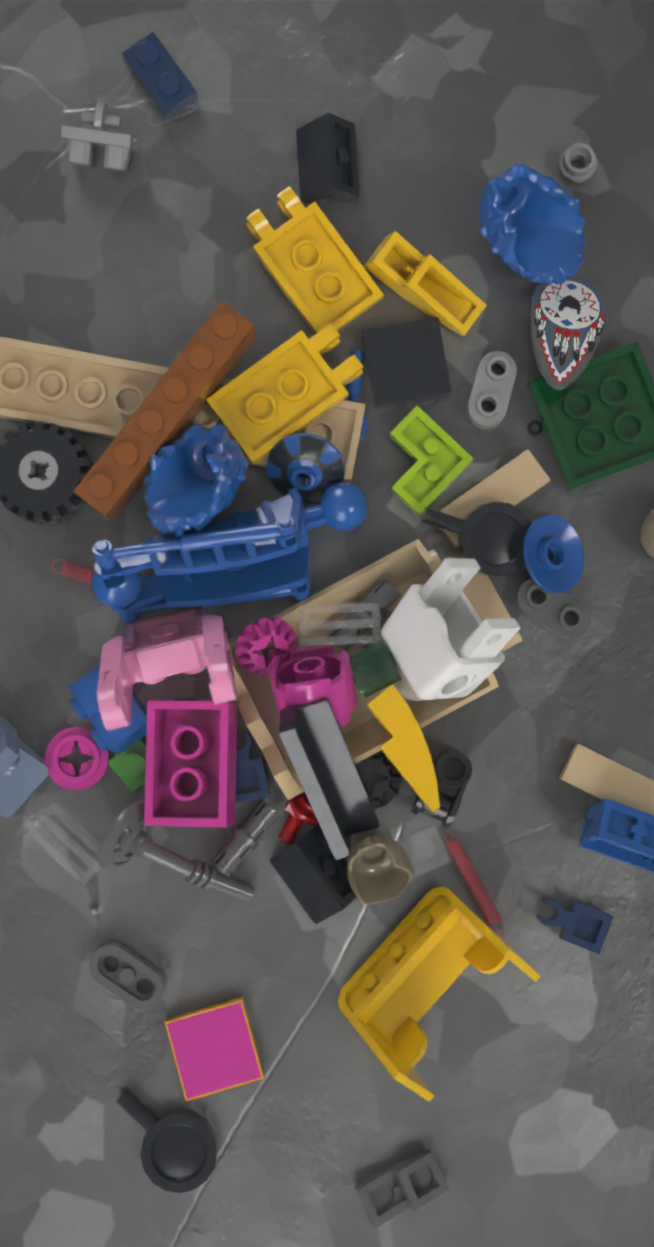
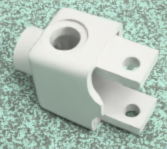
(441, 639)

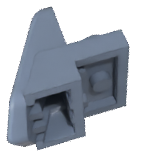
(20, 770)

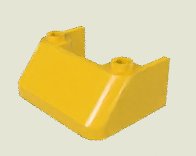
(413, 972)

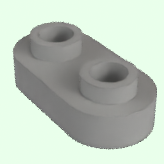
(491, 388)

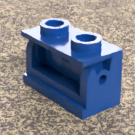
(620, 833)

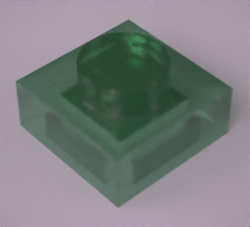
(374, 669)

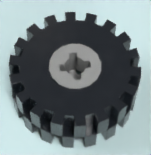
(51, 492)

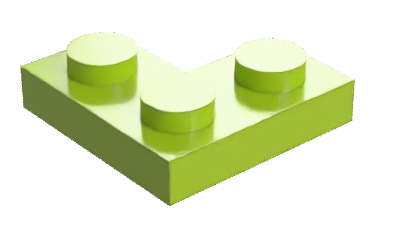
(436, 456)

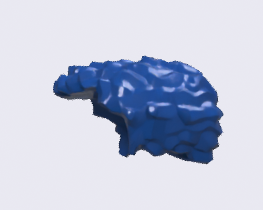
(533, 225)
(193, 479)

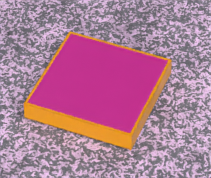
(214, 1049)

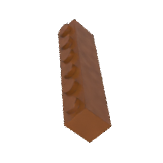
(167, 410)

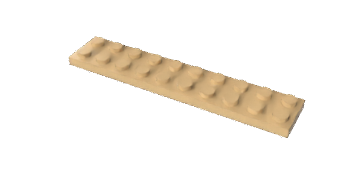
(103, 392)

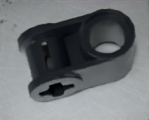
(449, 789)

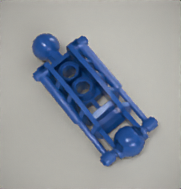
(228, 562)

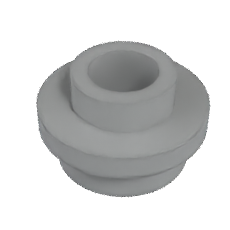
(577, 152)

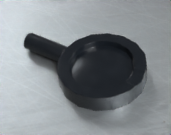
(488, 534)
(177, 1147)

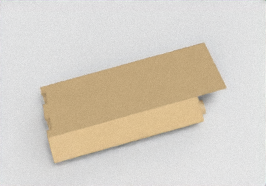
(364, 732)

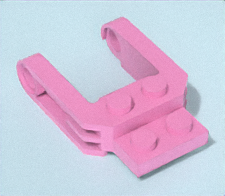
(161, 648)

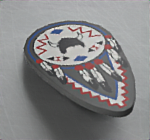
(565, 328)

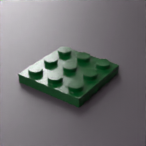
(600, 419)

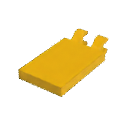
(313, 264)
(284, 392)

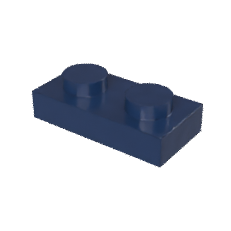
(159, 75)

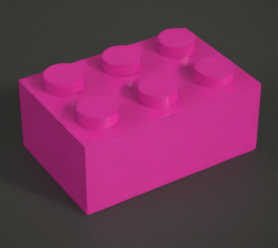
(190, 764)

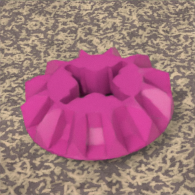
(257, 636)
(65, 773)

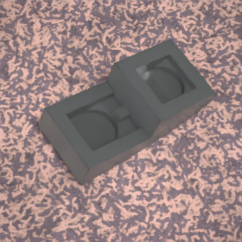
(401, 1186)

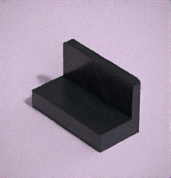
(327, 159)
(315, 875)

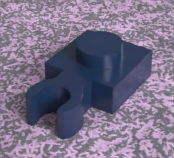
(250, 774)
(580, 924)

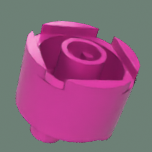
(315, 674)

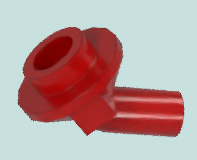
(300, 812)

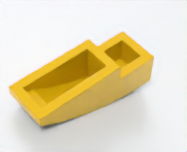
(425, 283)
(407, 747)

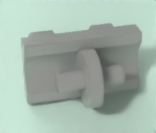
(81, 140)

